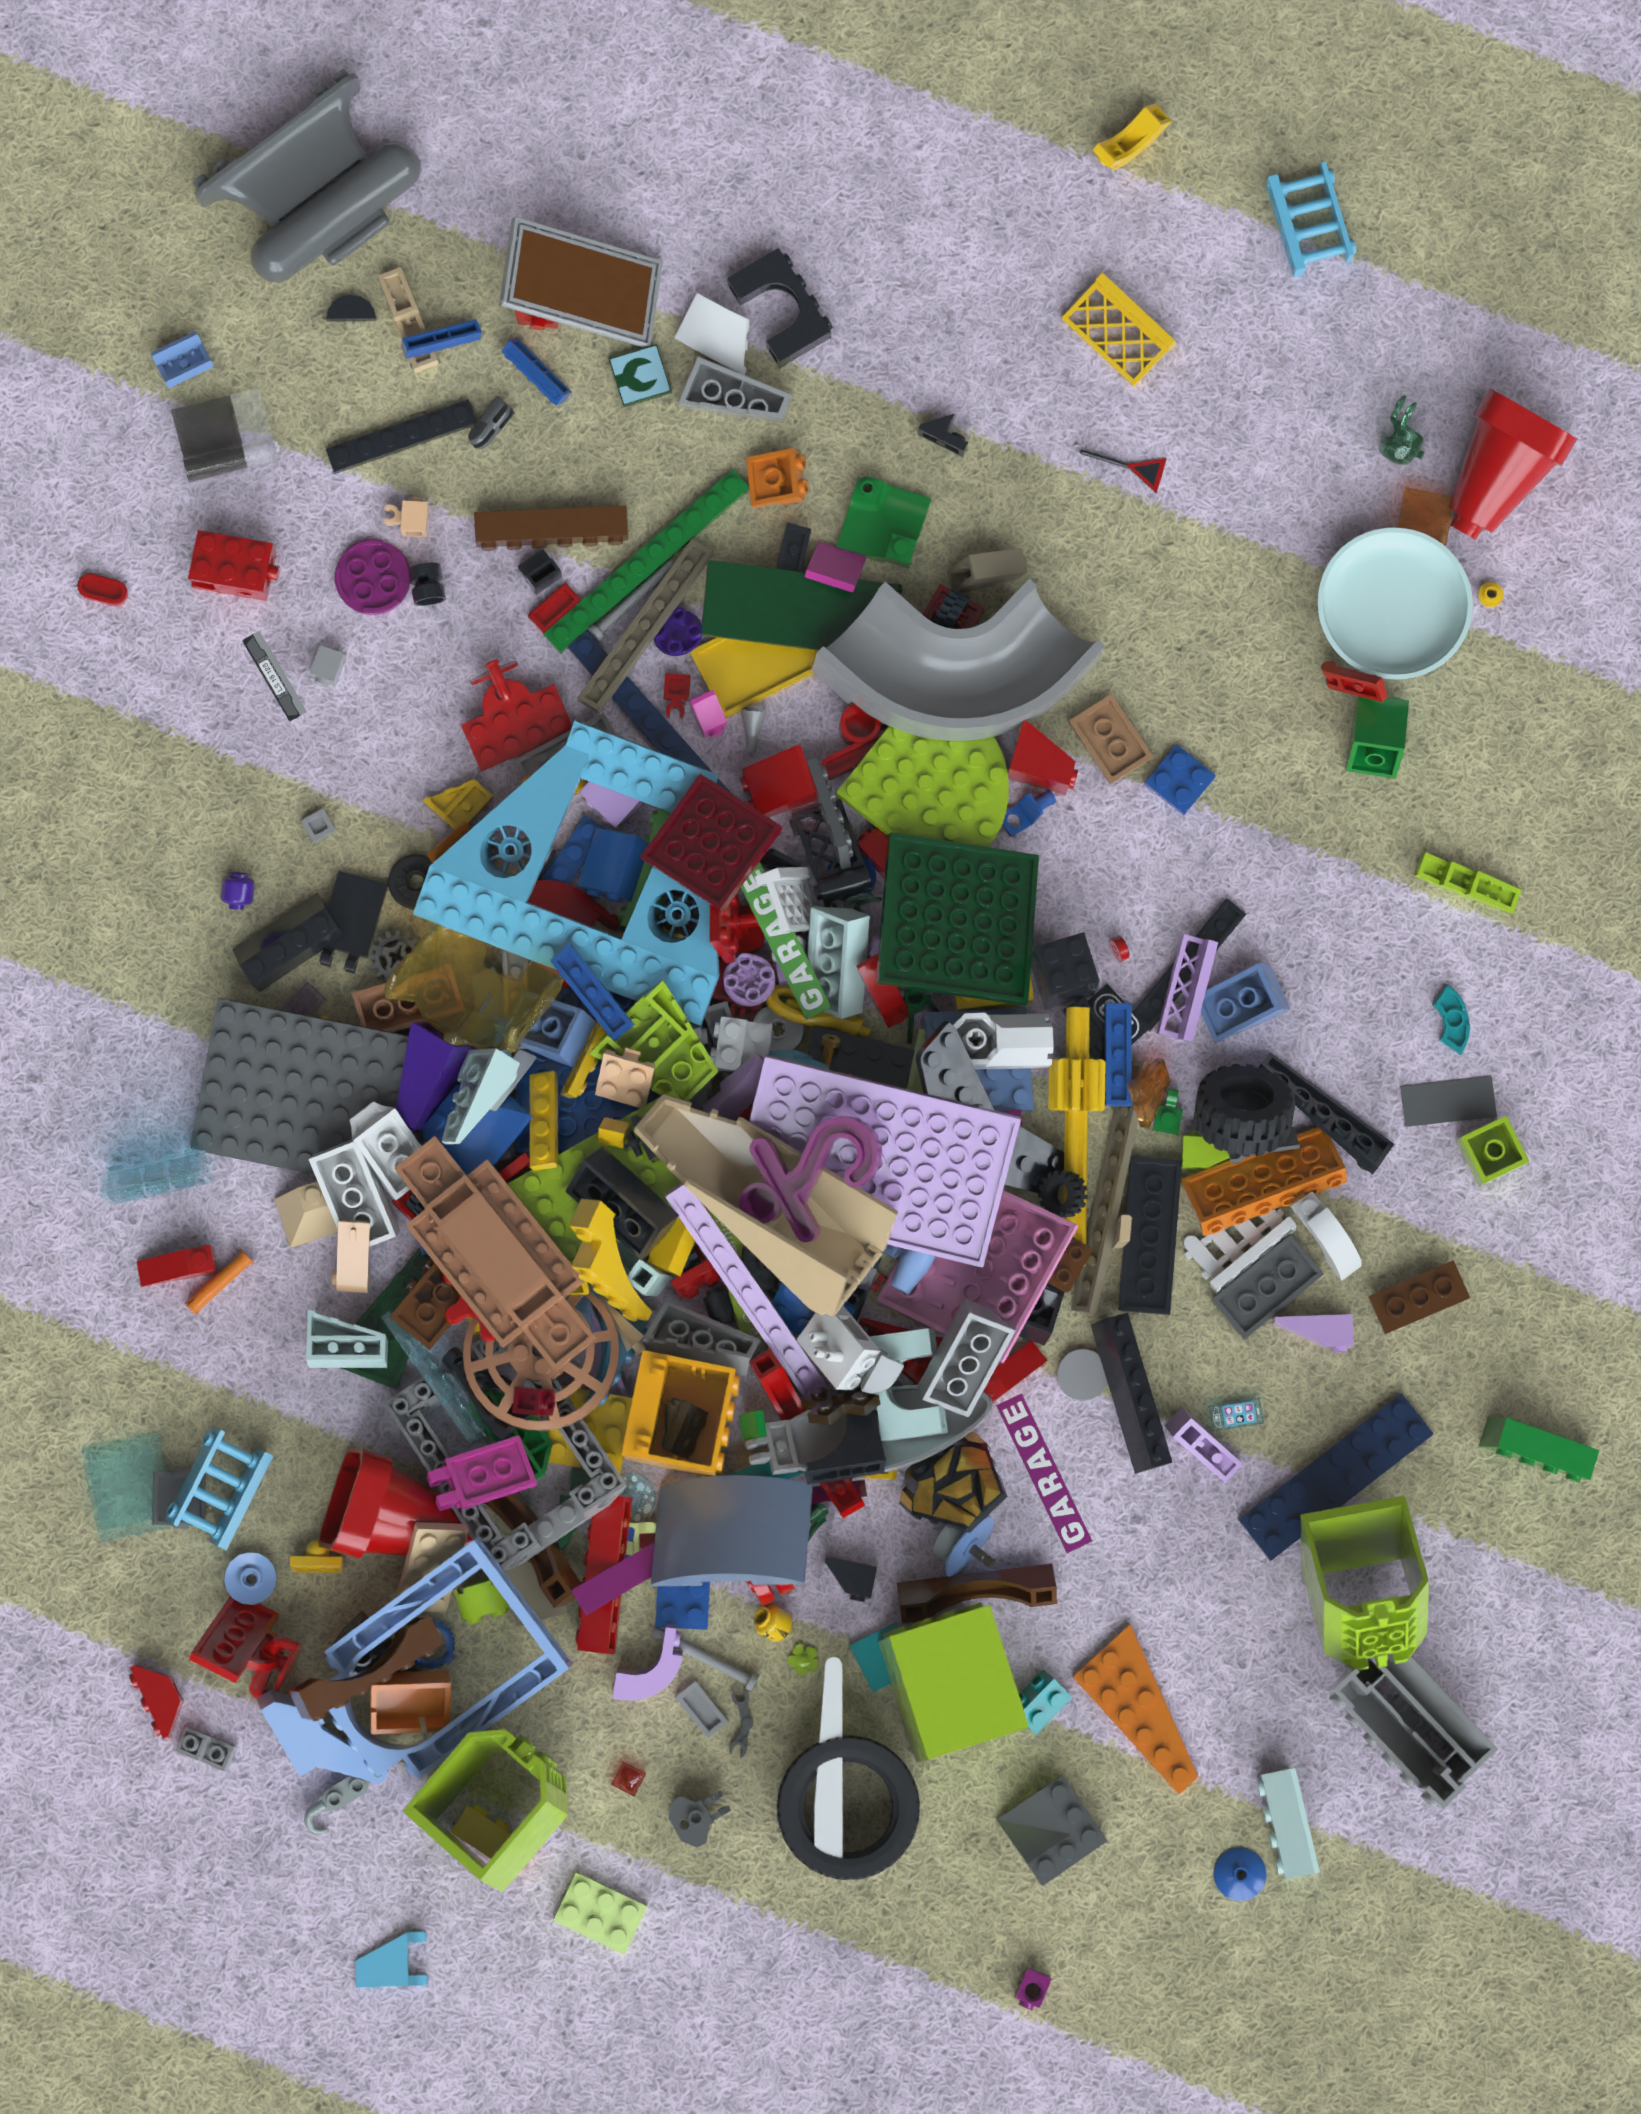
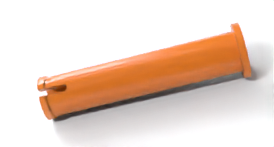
(219, 1282)

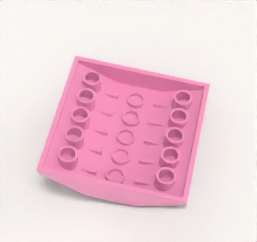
(1016, 1269)

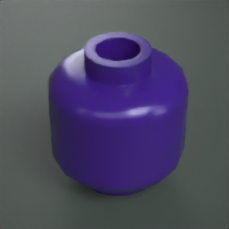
(237, 890)

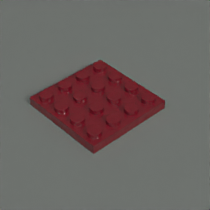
(711, 842)

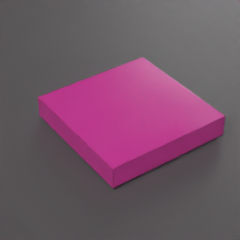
(835, 567)

